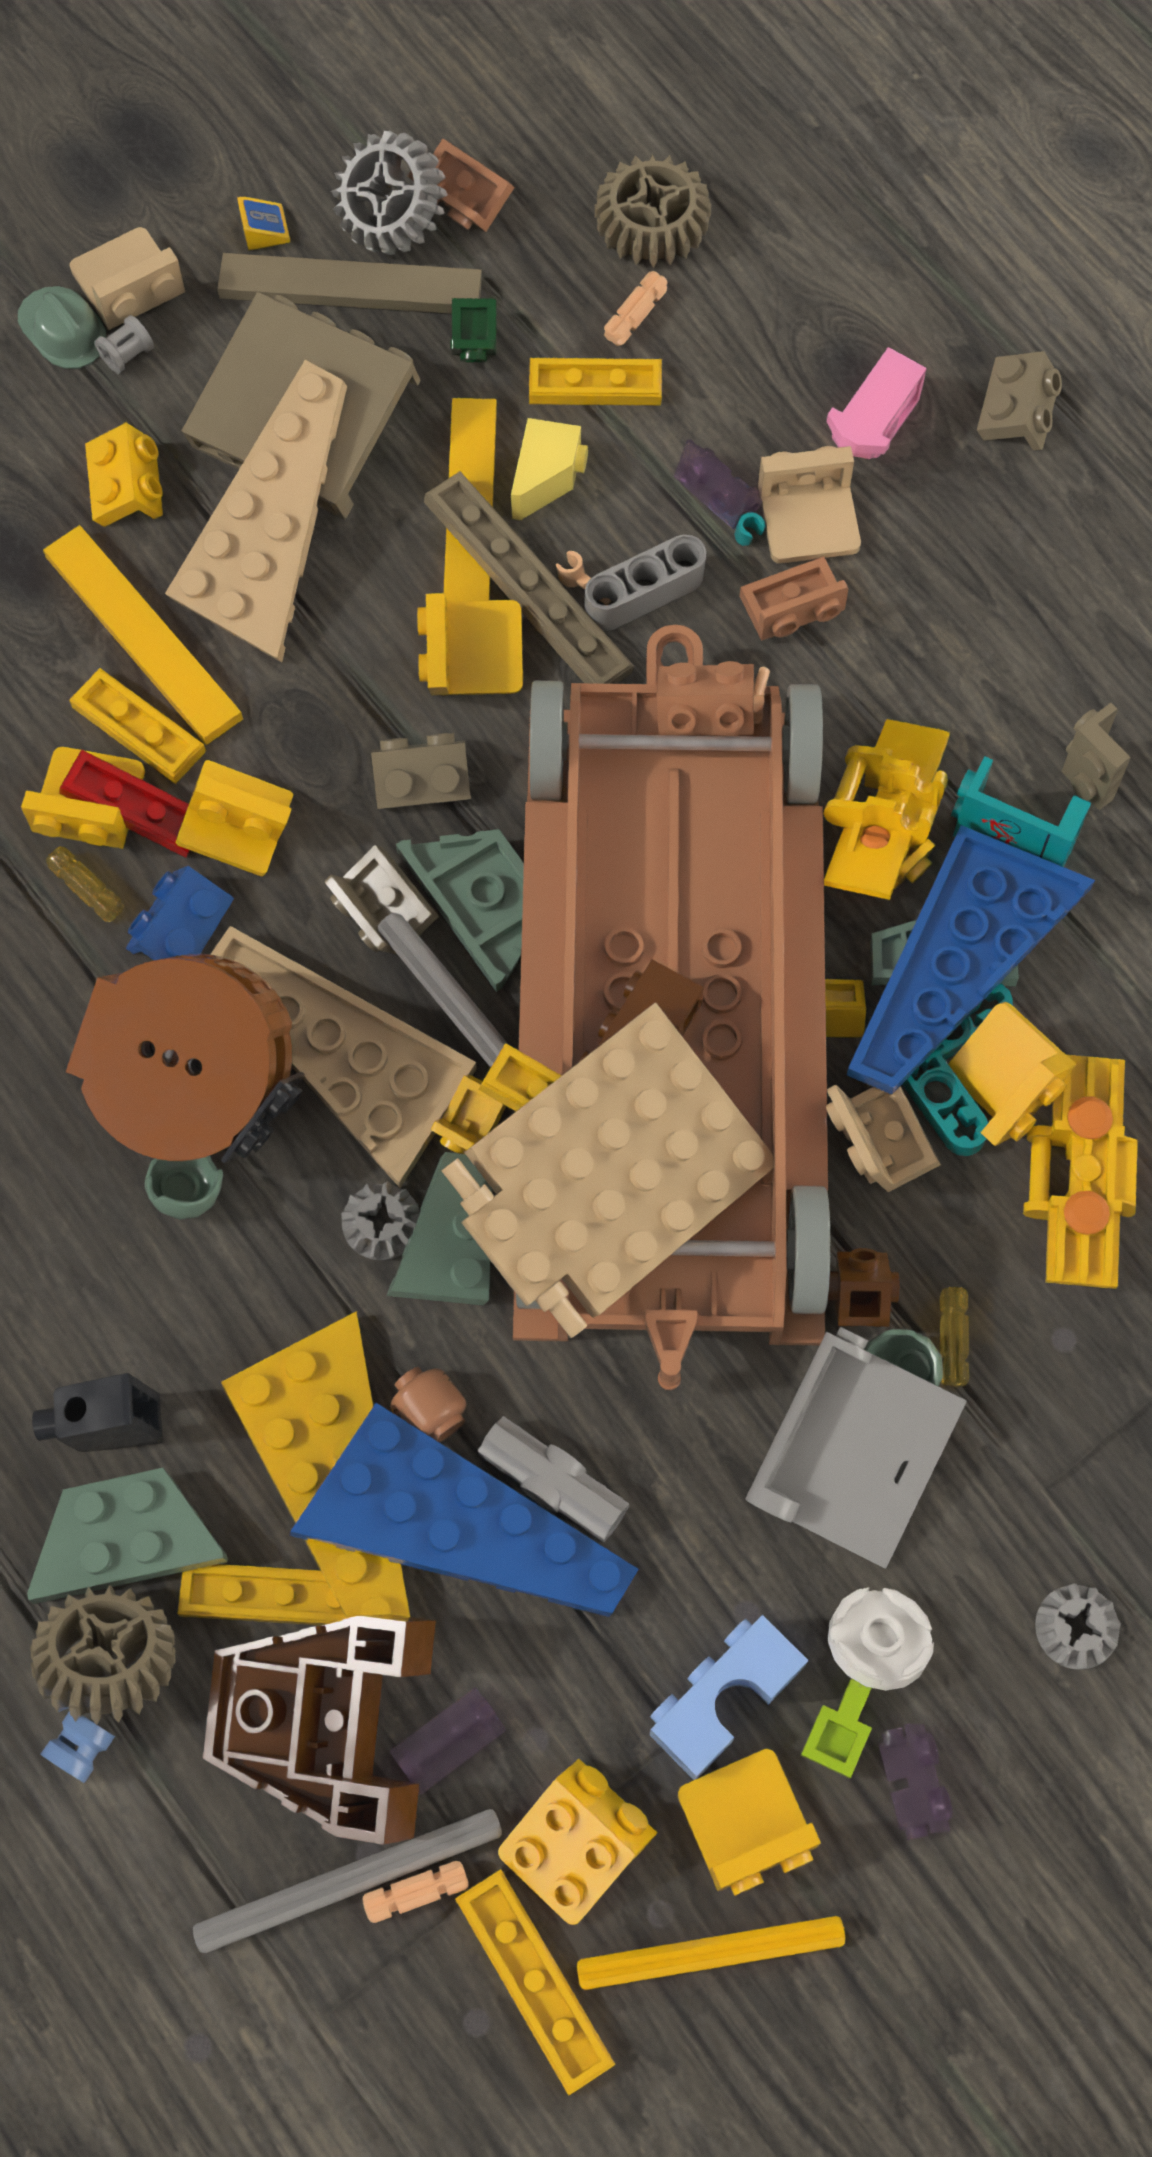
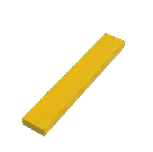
(474, 455)
(143, 635)

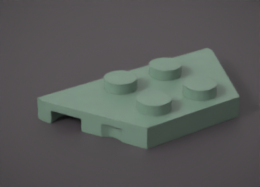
(478, 893)
(120, 1536)

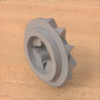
(361, 1232)
(1055, 1633)

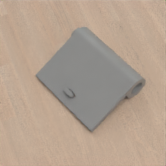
(848, 1443)

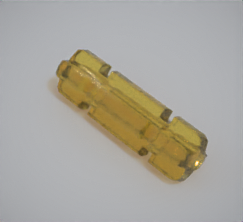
(84, 884)
(954, 1336)

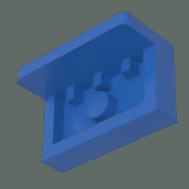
(181, 916)

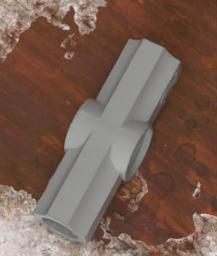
(553, 1479)

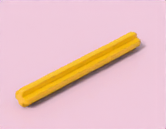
(710, 1952)

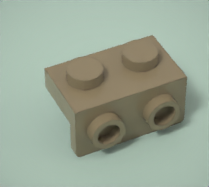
(1020, 399)
(1094, 759)
(420, 772)
(374, 891)

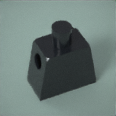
(102, 1415)

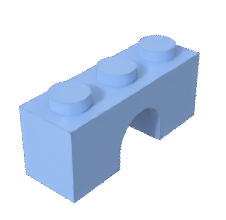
(756, 1660)

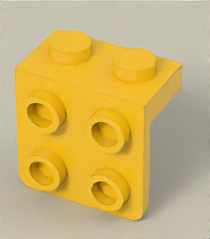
(471, 646)
(76, 819)
(1010, 1071)
(747, 1821)
(576, 1841)

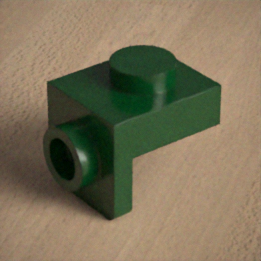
(473, 329)

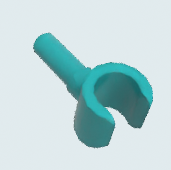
(750, 520)

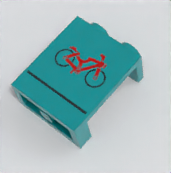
(1013, 825)

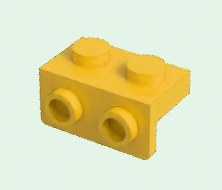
(123, 475)

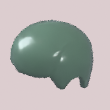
(183, 1187)
(910, 1352)

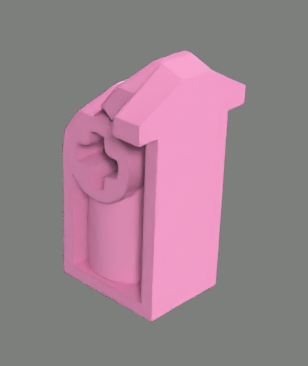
(878, 406)

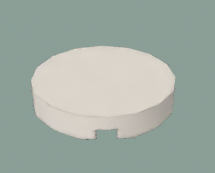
(880, 1638)

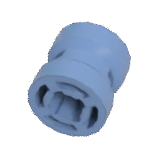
(87, 1736)

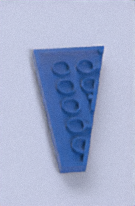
(971, 933)
(439, 1513)

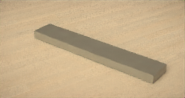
(347, 282)
(528, 582)

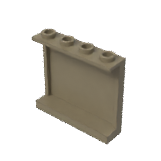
(259, 369)

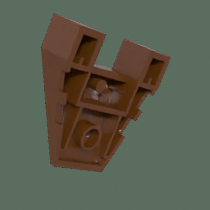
(304, 1720)

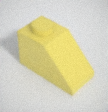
(546, 465)

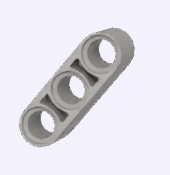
(654, 565)

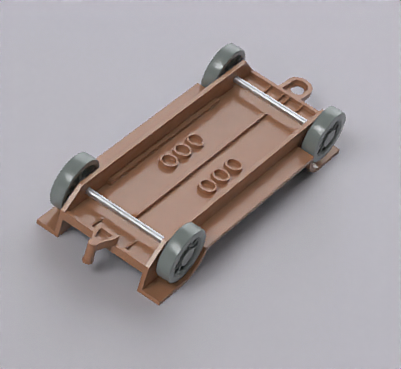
(718, 873)

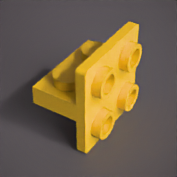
(235, 818)

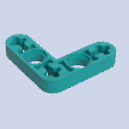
(969, 1113)

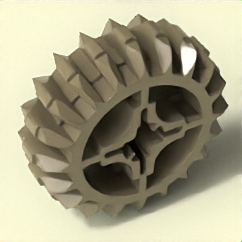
(652, 210)
(95, 1671)

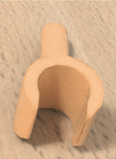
(577, 575)
(759, 688)

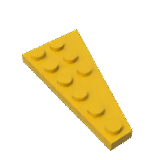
(300, 1418)

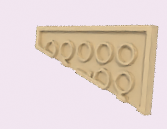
(261, 531)
(359, 1060)

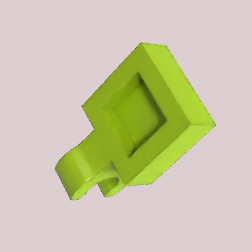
(837, 1735)

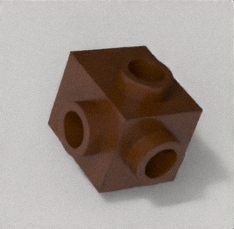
(863, 1288)

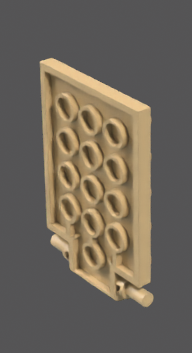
(608, 1171)

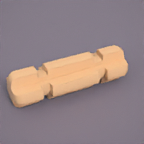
(635, 308)
(415, 1891)

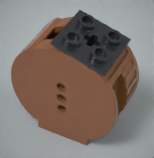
(186, 1058)

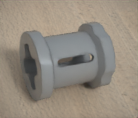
(124, 344)

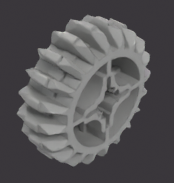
(372, 175)

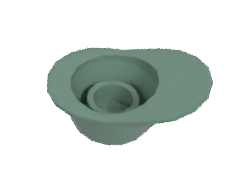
(61, 326)

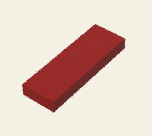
(141, 805)

